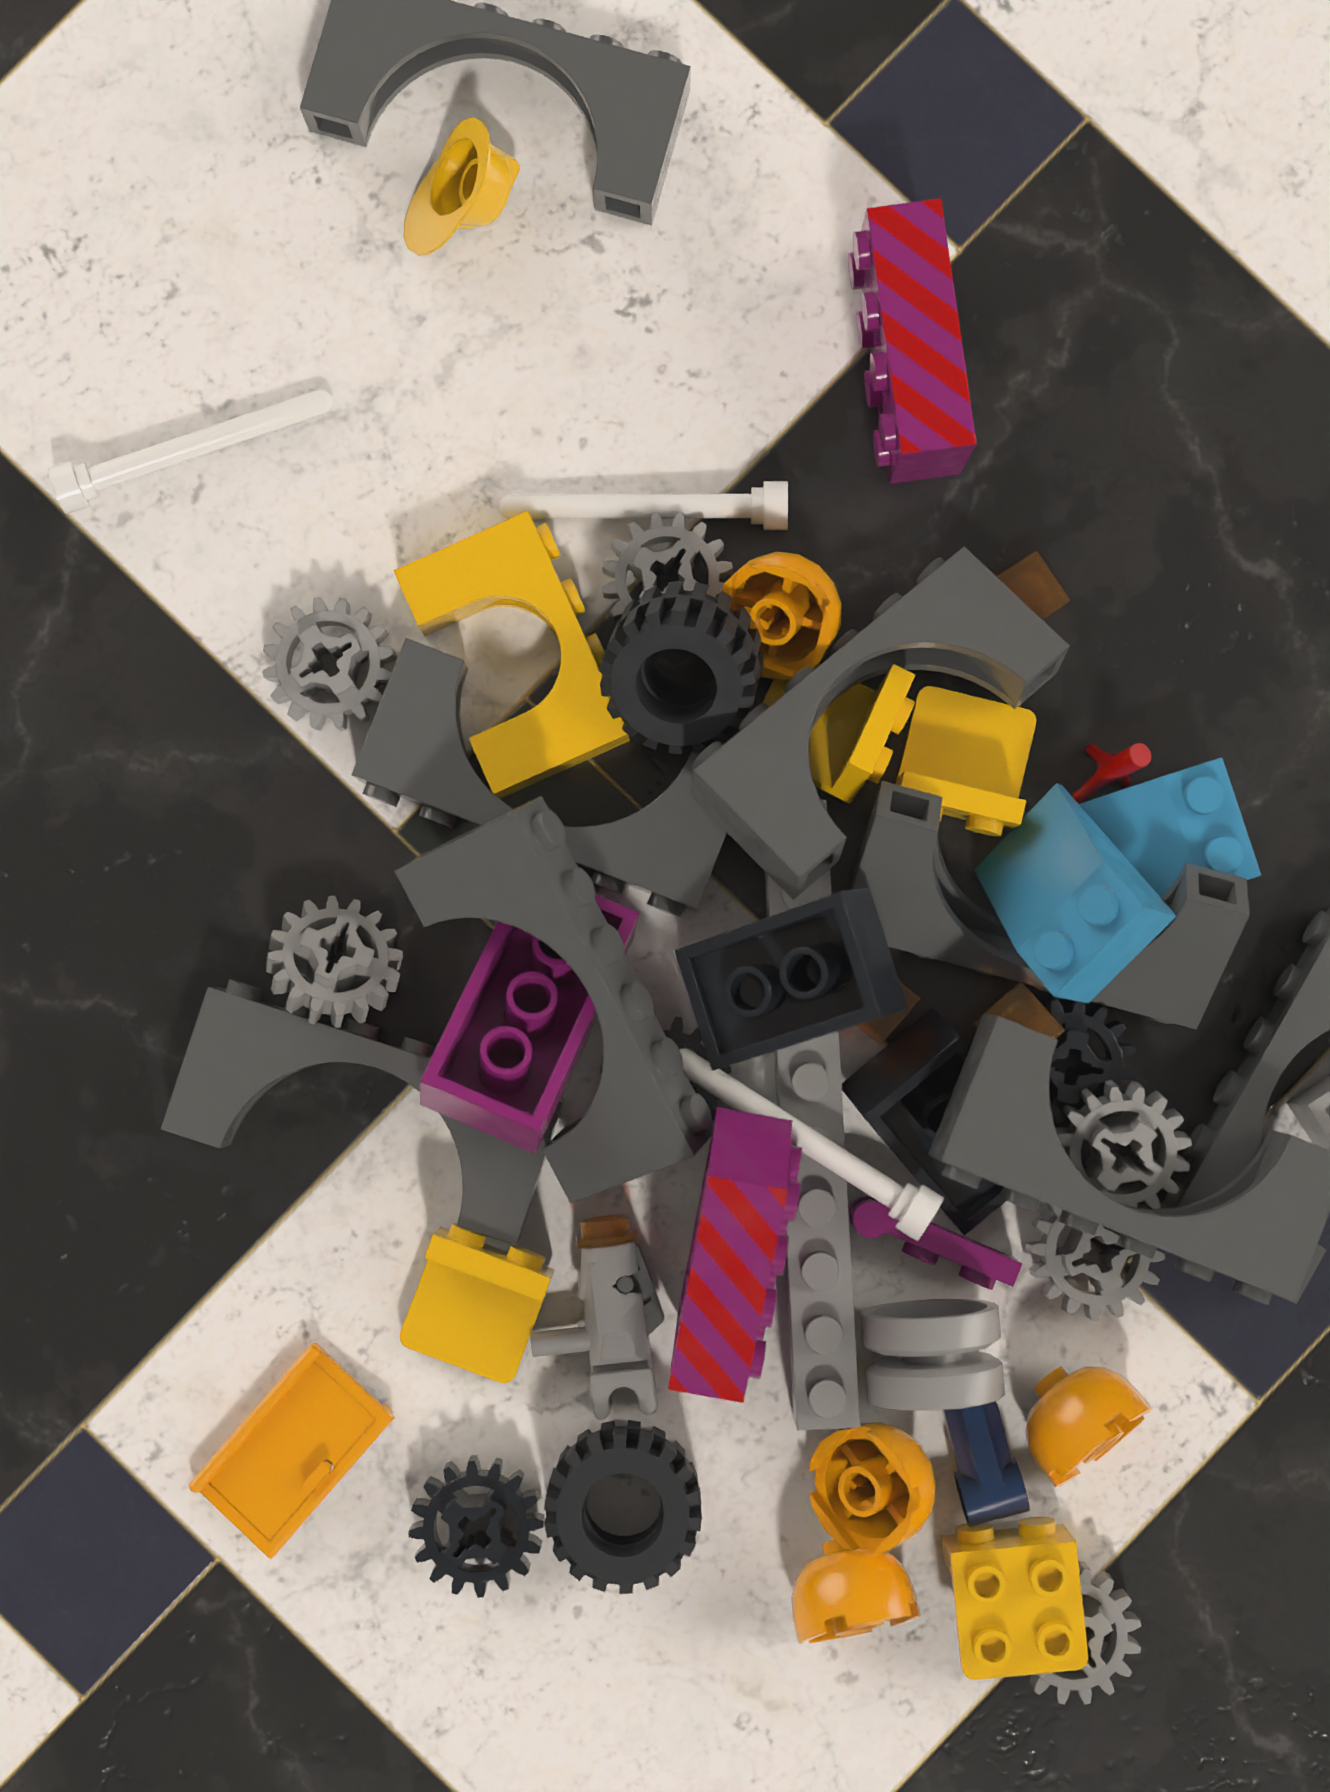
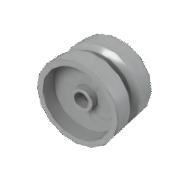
(932, 1354)

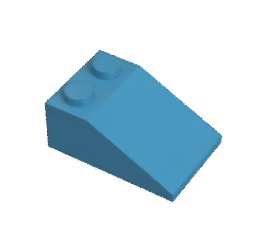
(1177, 822)
(1070, 898)

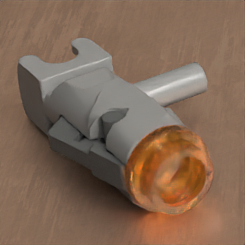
(618, 1315)

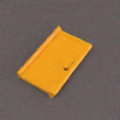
(276, 1461)

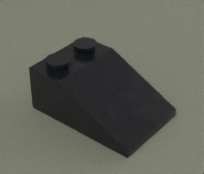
(791, 978)
(904, 1101)

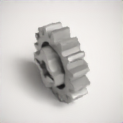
(645, 563)
(307, 675)
(310, 943)
(1133, 1127)
(1104, 1276)
(1101, 1616)

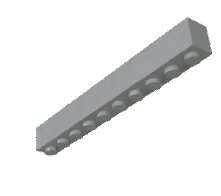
(819, 1237)

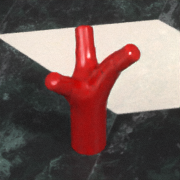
(1113, 768)

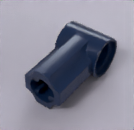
(986, 1474)

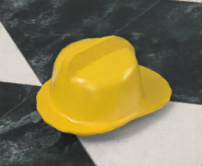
(461, 189)

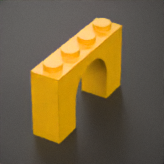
(514, 569)

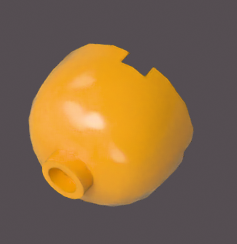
(791, 607)
(1080, 1419)
(872, 1486)
(850, 1594)

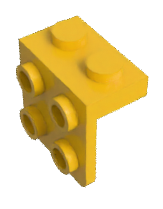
(852, 732)
(970, 756)
(476, 1303)
(1016, 1599)

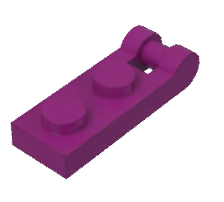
(978, 1261)

